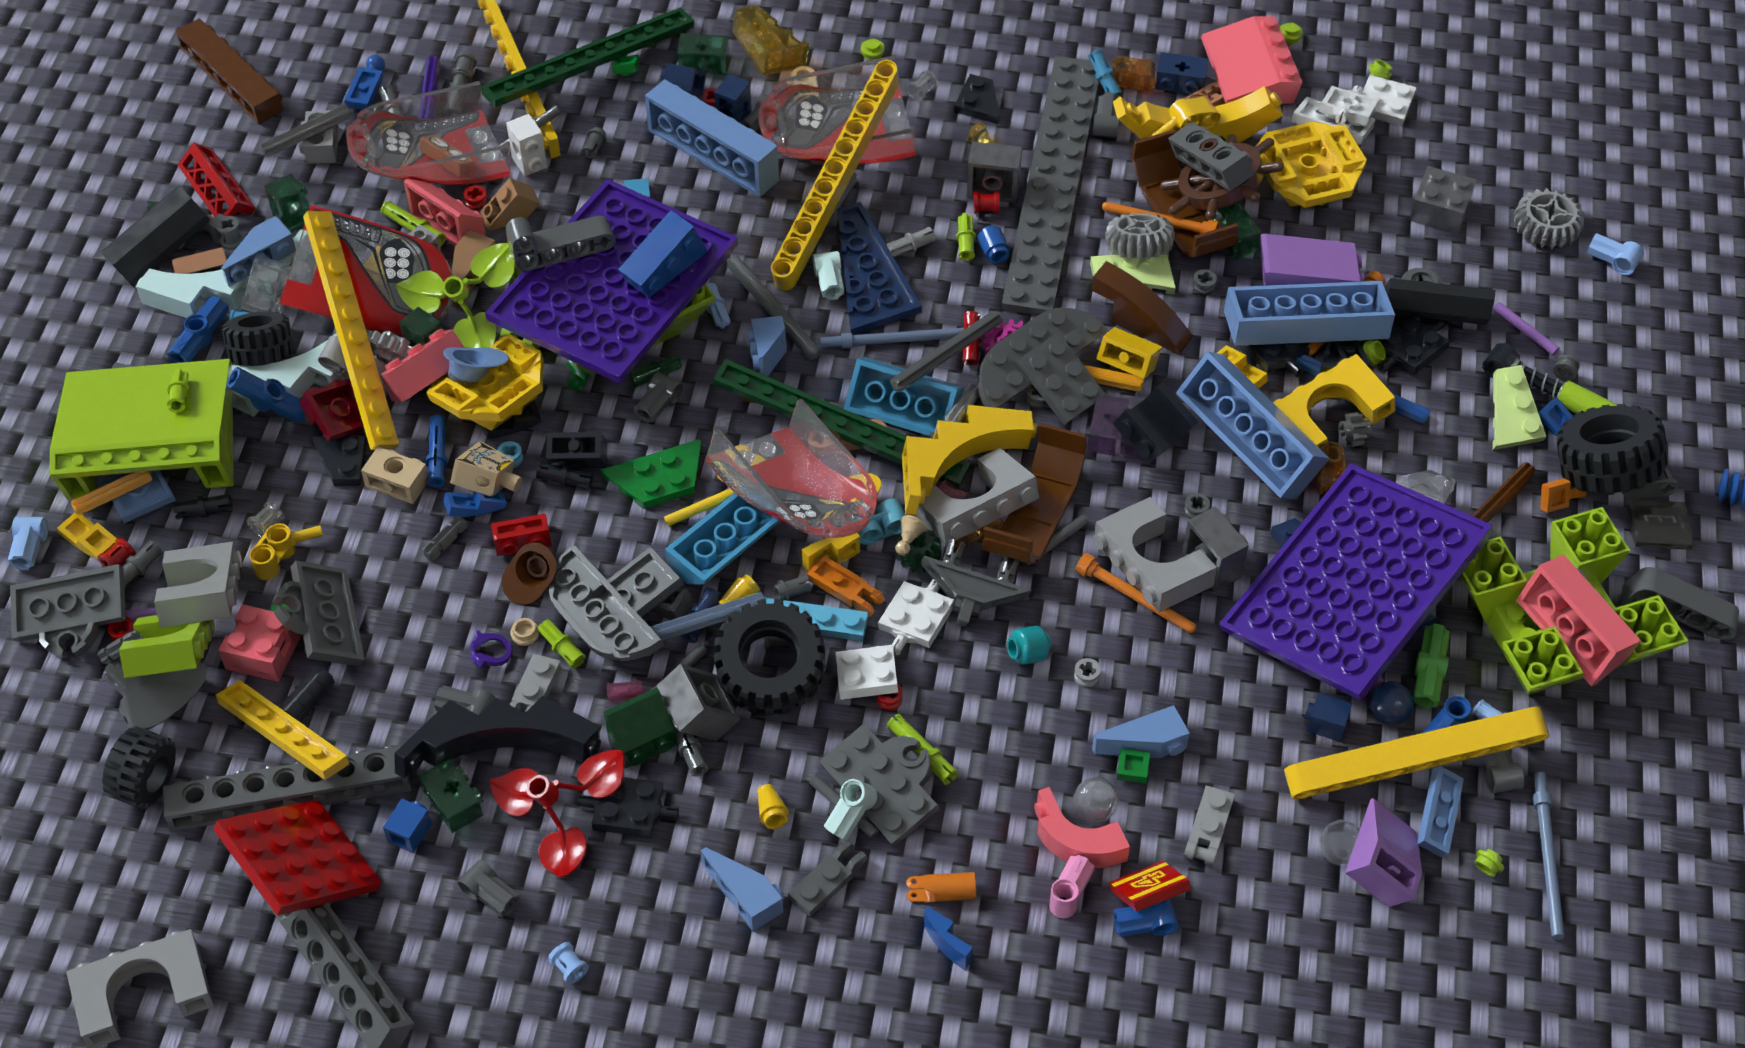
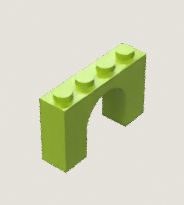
(165, 647)

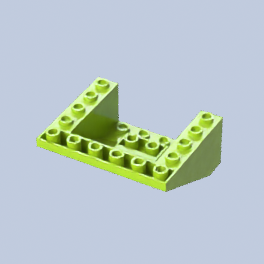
(123, 425)

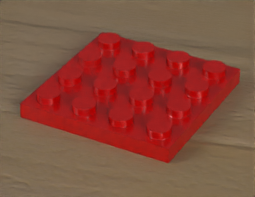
(297, 856)

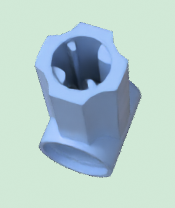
(1622, 256)
(27, 536)

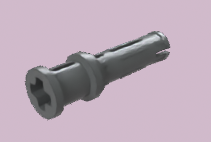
(462, 72)

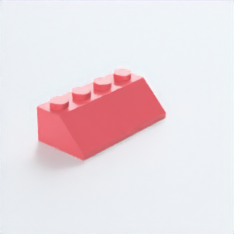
(1586, 622)

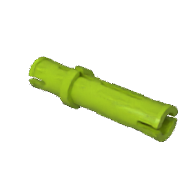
(393, 212)
(940, 766)

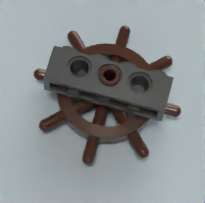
(1226, 167)

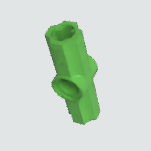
(1431, 666)

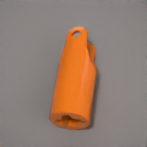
(942, 887)

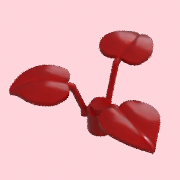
(517, 790)

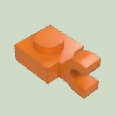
(1557, 493)

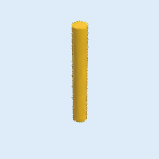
(698, 507)

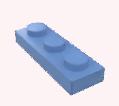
(1440, 811)

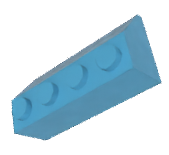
(912, 409)
(717, 540)

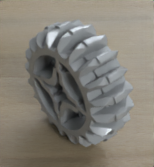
(1534, 214)
(1139, 236)

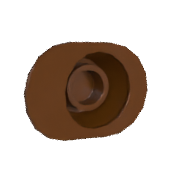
(529, 573)

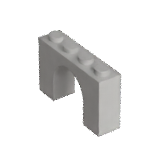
(1010, 487)
(1158, 582)
(199, 584)
(97, 983)

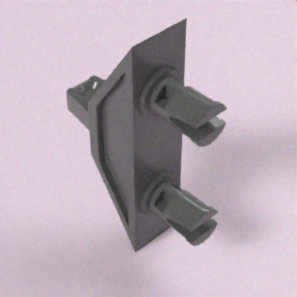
(970, 589)

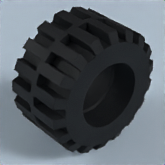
(258, 338)
(139, 767)

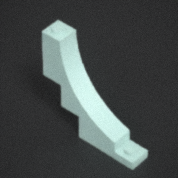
(188, 292)
(294, 373)

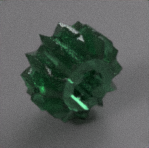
(924, 545)

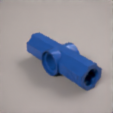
(198, 330)
(266, 394)

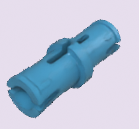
(1104, 72)

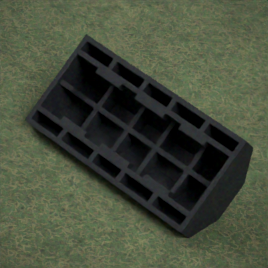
(155, 235)
(1440, 301)

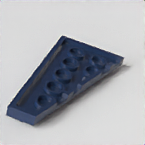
(873, 281)

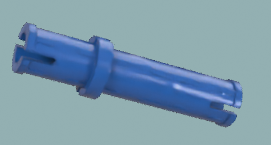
(437, 460)

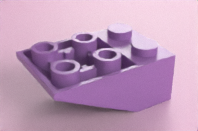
(1386, 857)

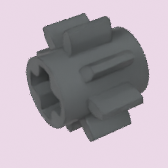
(1355, 429)

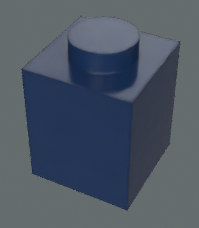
(1328, 717)

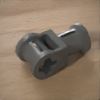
(223, 230)

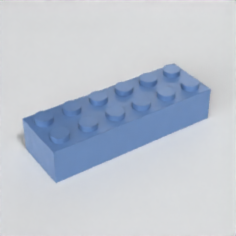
(712, 138)
(1308, 313)
(1252, 425)

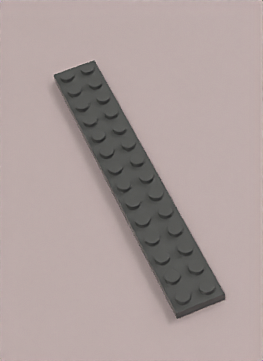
(1051, 188)

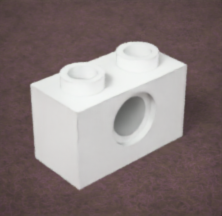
(526, 145)

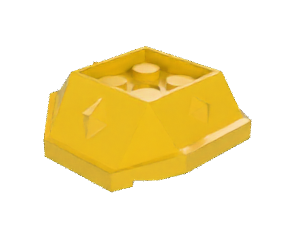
(1318, 162)
(500, 392)

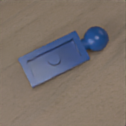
(366, 84)

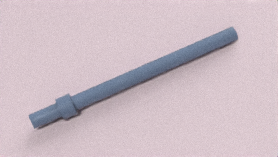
(848, 340)
(1543, 803)

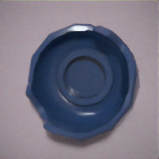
(1391, 702)

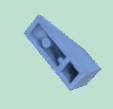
(1157, 733)
(746, 889)

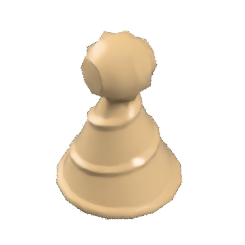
(911, 529)

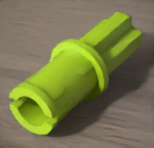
(966, 237)
(178, 391)
(561, 644)

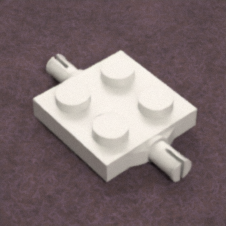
(1348, 105)
(916, 615)

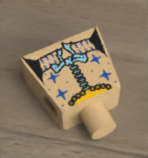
(485, 470)

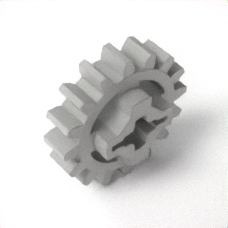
(388, 346)

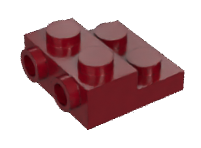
(333, 409)

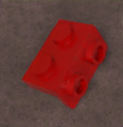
(513, 534)

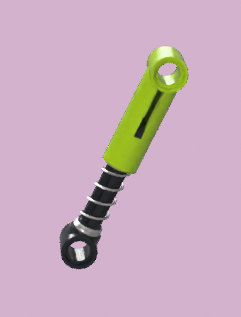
(1570, 394)

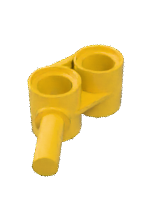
(1193, 110)
(276, 545)

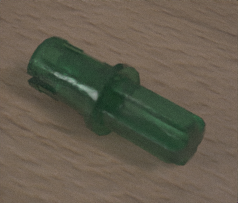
(645, 374)

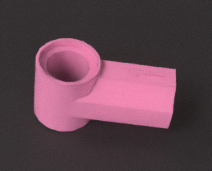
(1071, 886)

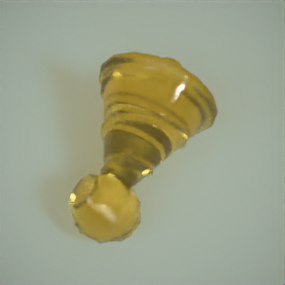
(979, 133)

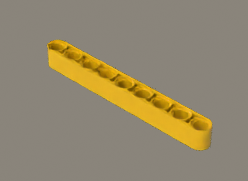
(1416, 752)

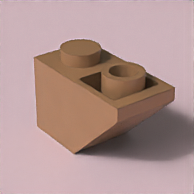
(510, 201)

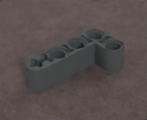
(557, 244)
(1684, 601)

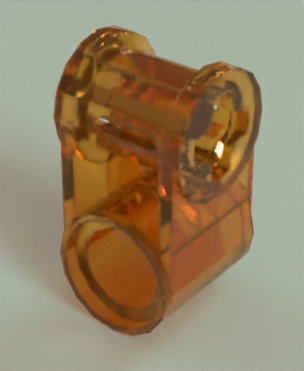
(1135, 73)
(1333, 467)

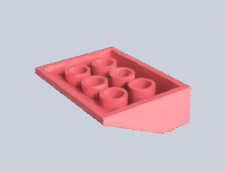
(1251, 57)

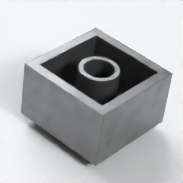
(994, 169)
(1442, 199)
(1220, 543)
(698, 702)

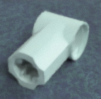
(828, 270)
(848, 810)

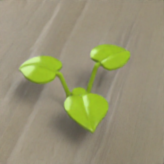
(426, 288)

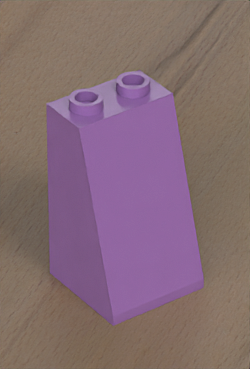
(1308, 261)

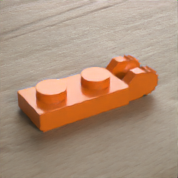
(844, 585)

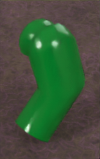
(578, 378)

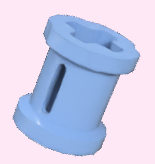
(568, 963)

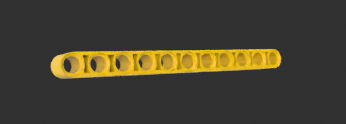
(882, 83)

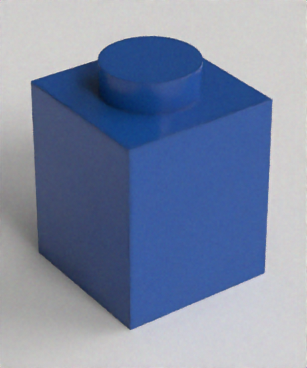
(407, 825)

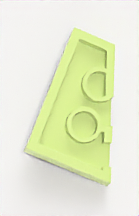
(1152, 272)
(1515, 411)

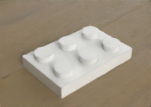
(1309, 112)

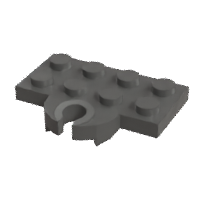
(68, 608)
(321, 613)
(900, 797)

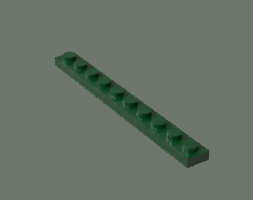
(586, 57)
(839, 421)

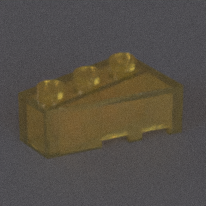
(767, 43)

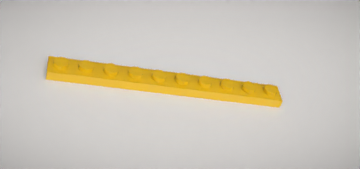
(515, 63)
(351, 330)

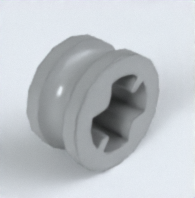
(1087, 664)

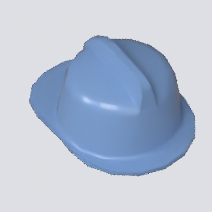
(472, 363)

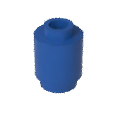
(993, 244)

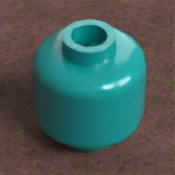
(1029, 645)

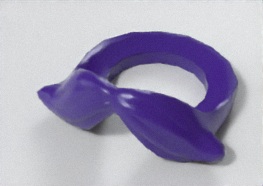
(485, 660)

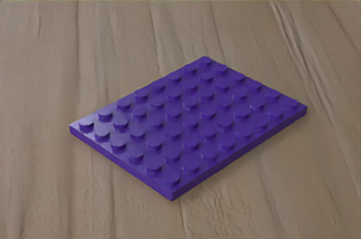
(586, 304)
(1356, 580)

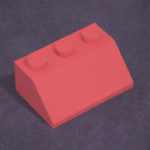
(442, 210)
(421, 366)

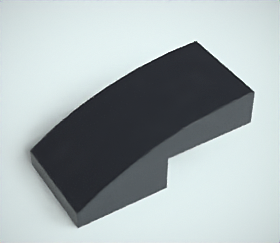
(516, 423)

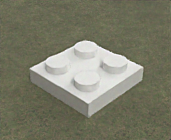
(1392, 97)
(866, 672)

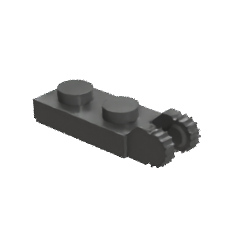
(826, 879)

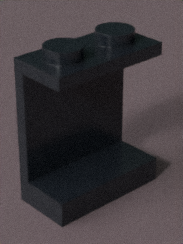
(1155, 423)

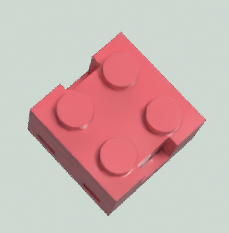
(258, 644)

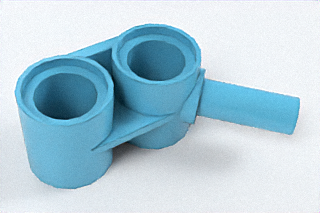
(884, 523)

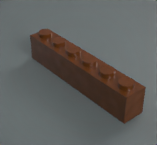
(229, 70)

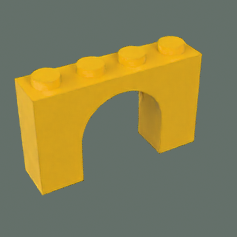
(1348, 381)

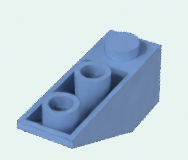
(266, 240)
(767, 343)

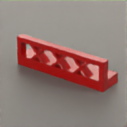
(216, 177)

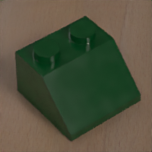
(640, 727)

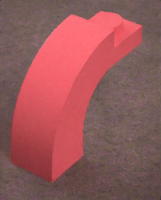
(1101, 845)

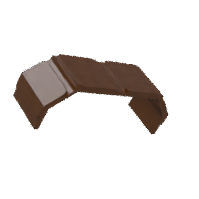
(1156, 163)
(1057, 473)

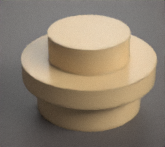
(524, 632)

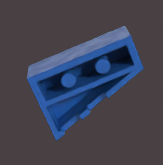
(663, 255)

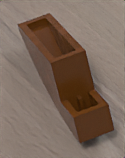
(1140, 309)

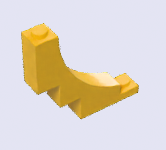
(1239, 117)
(982, 431)

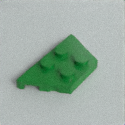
(658, 475)

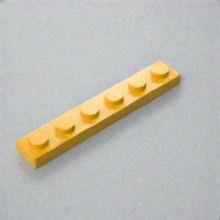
(282, 729)

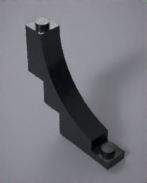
(459, 731)

